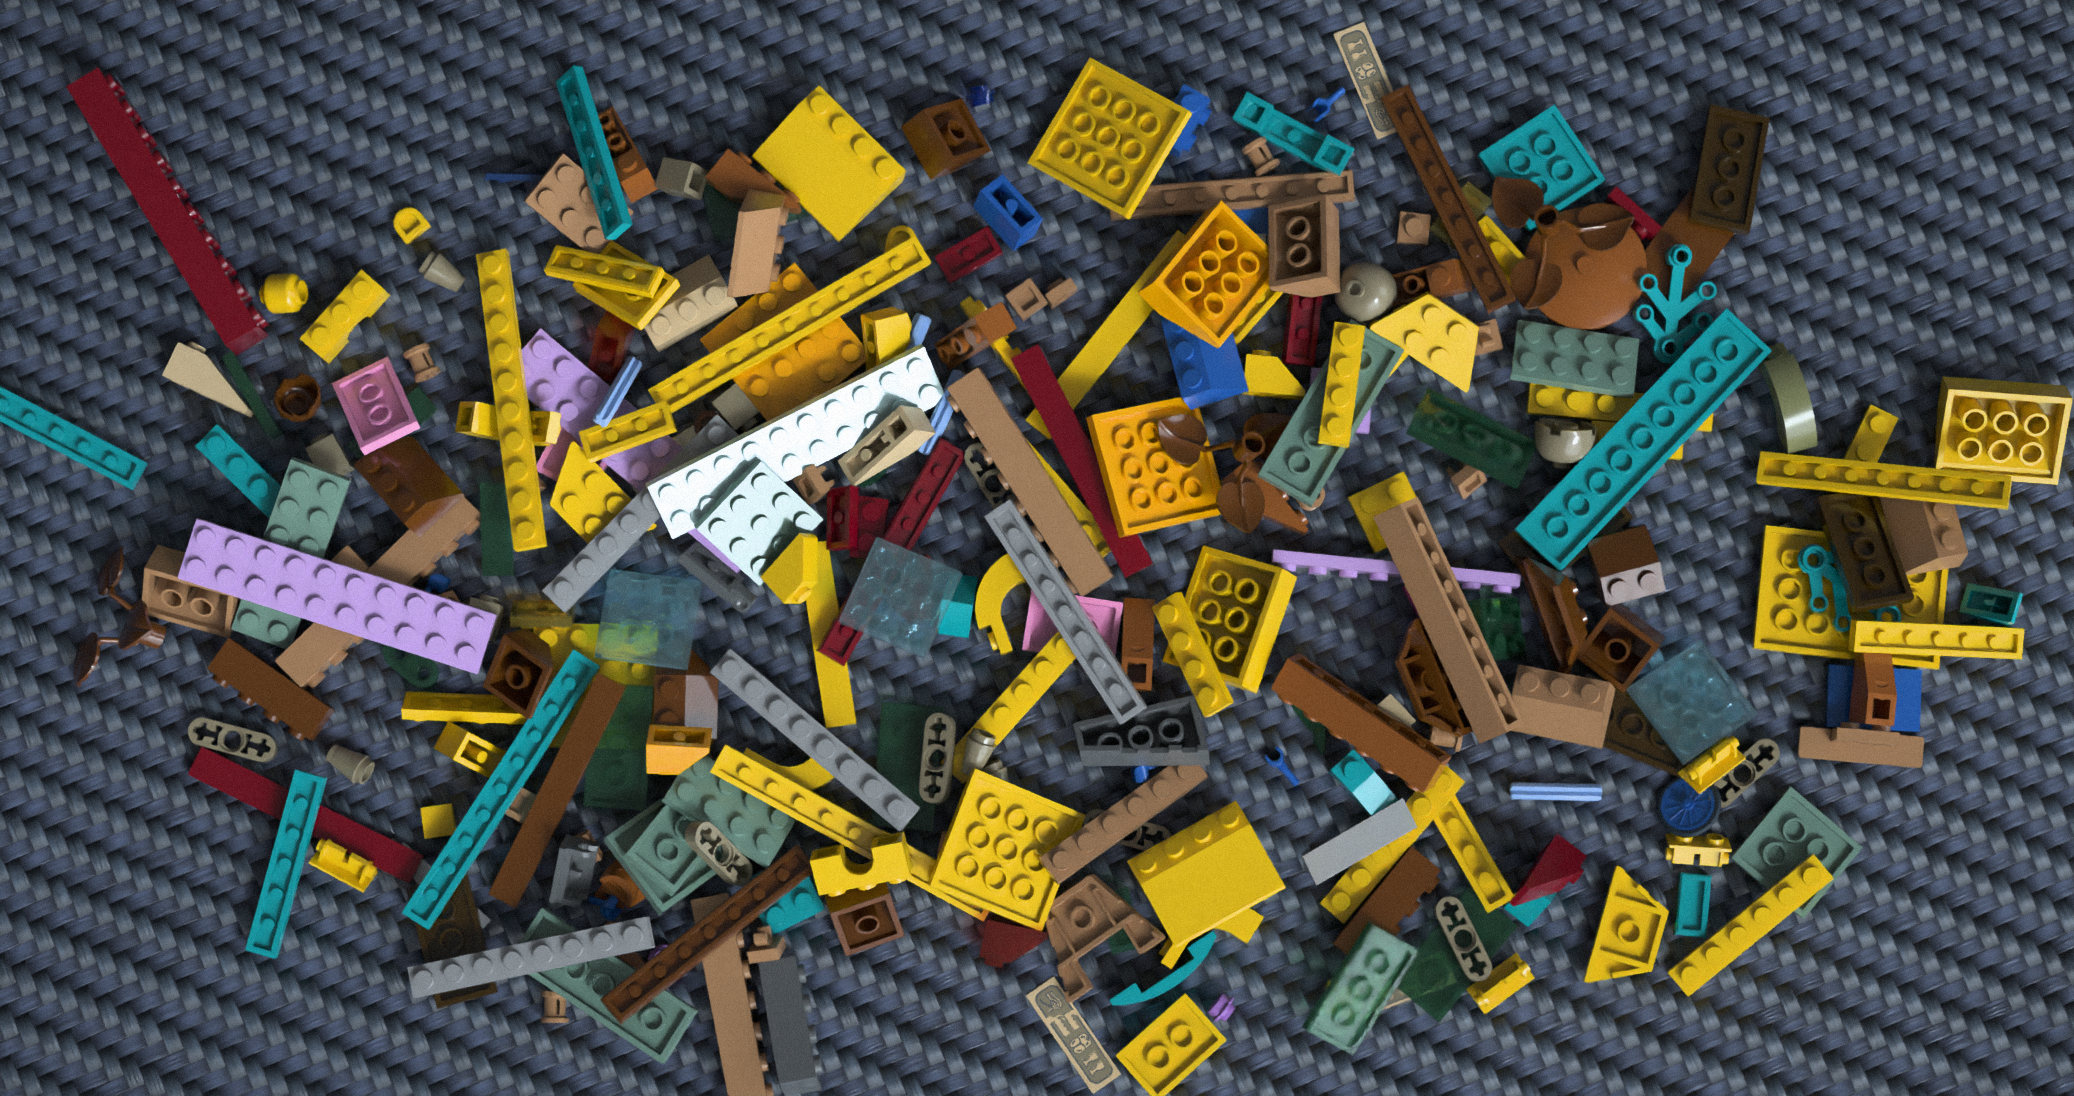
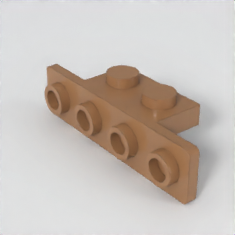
(1861, 746)

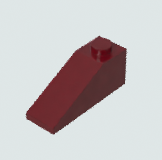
(1551, 871)

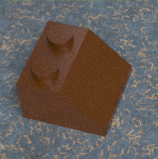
(945, 138)
(1625, 565)
(1620, 646)
(520, 671)
(864, 918)

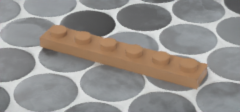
(1120, 820)

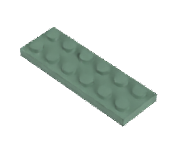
(1297, 461)
(303, 521)
(651, 1029)

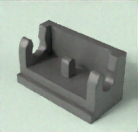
(574, 871)

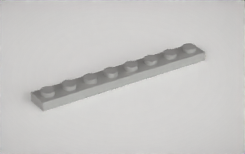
(626, 526)
(1066, 611)
(815, 740)
(531, 957)

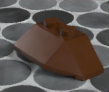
(1556, 611)
(1428, 683)
(687, 696)

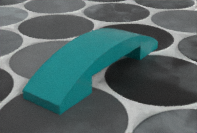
(1292, 135)
(1197, 950)

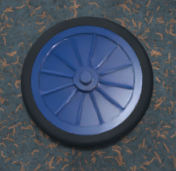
(1685, 811)

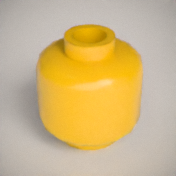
(284, 293)

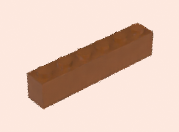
(1360, 723)

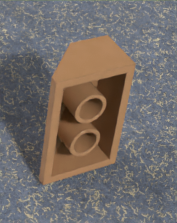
(757, 243)
(1304, 247)
(1925, 534)
(182, 600)
(1562, 706)

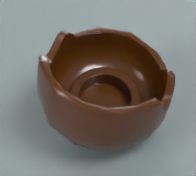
(298, 398)

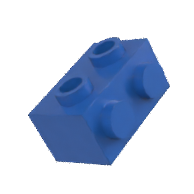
(1199, 107)
(1007, 212)

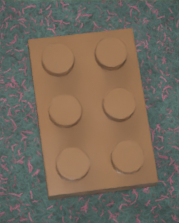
(567, 204)

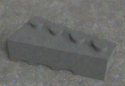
(1157, 736)
(789, 1026)

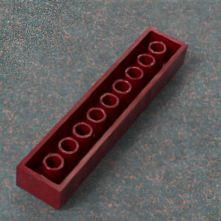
(167, 210)

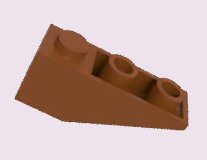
(626, 159)
(735, 176)
(1439, 279)
(975, 335)
(1276, 507)
(1138, 642)
(1873, 689)

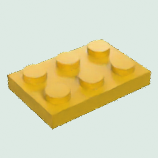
(629, 307)
(1171, 1047)

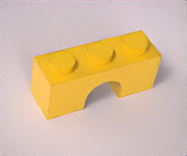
(331, 329)
(836, 873)

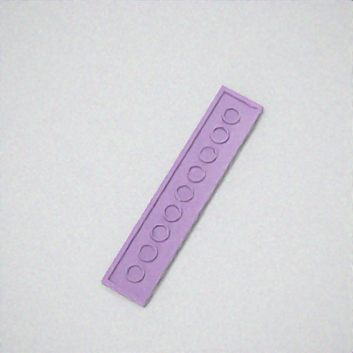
(566, 386)
(337, 596)

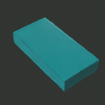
(1692, 905)

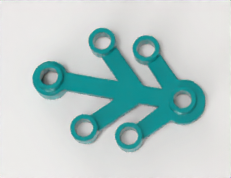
(1673, 308)
(1839, 594)

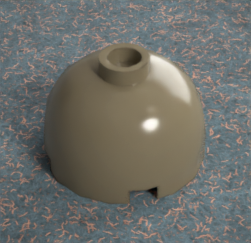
(1366, 292)
(1563, 441)

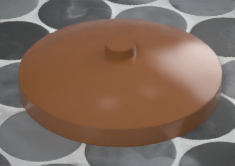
(1595, 284)

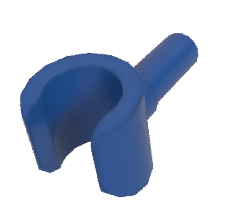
(1323, 105)
(438, 582)
(1282, 766)
(1141, 773)
(607, 907)

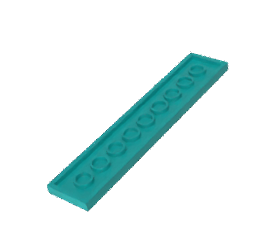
(1642, 440)

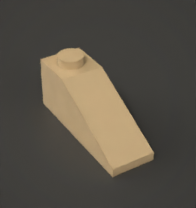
(200, 374)
(887, 443)

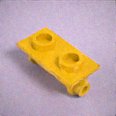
(1712, 764)
(1712, 848)
(348, 869)
(1501, 983)

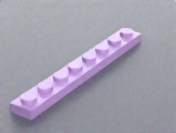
(1380, 570)

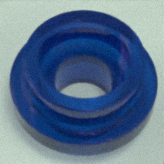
(980, 95)

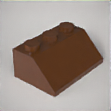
(410, 483)

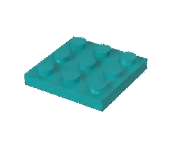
(1549, 156)

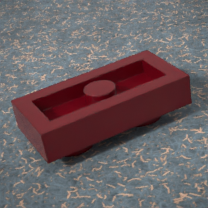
(1643, 224)
(968, 255)
(842, 518)
(871, 524)

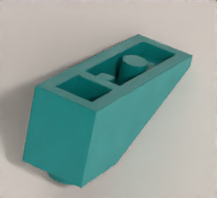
(1362, 783)

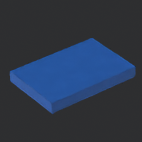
(1908, 701)

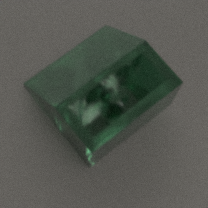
(1500, 626)

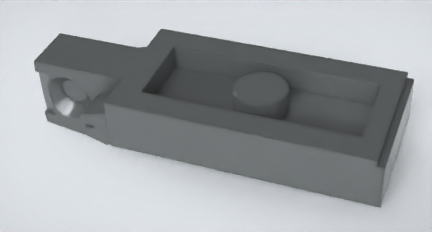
(717, 576)

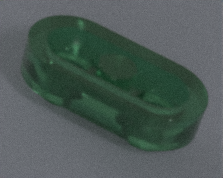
(410, 667)

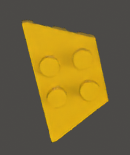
(1433, 336)
(586, 495)
(1626, 932)

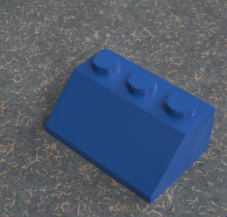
(1202, 370)

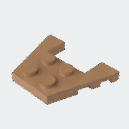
(1085, 919)

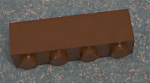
(270, 689)
(1391, 898)

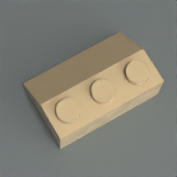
(692, 306)

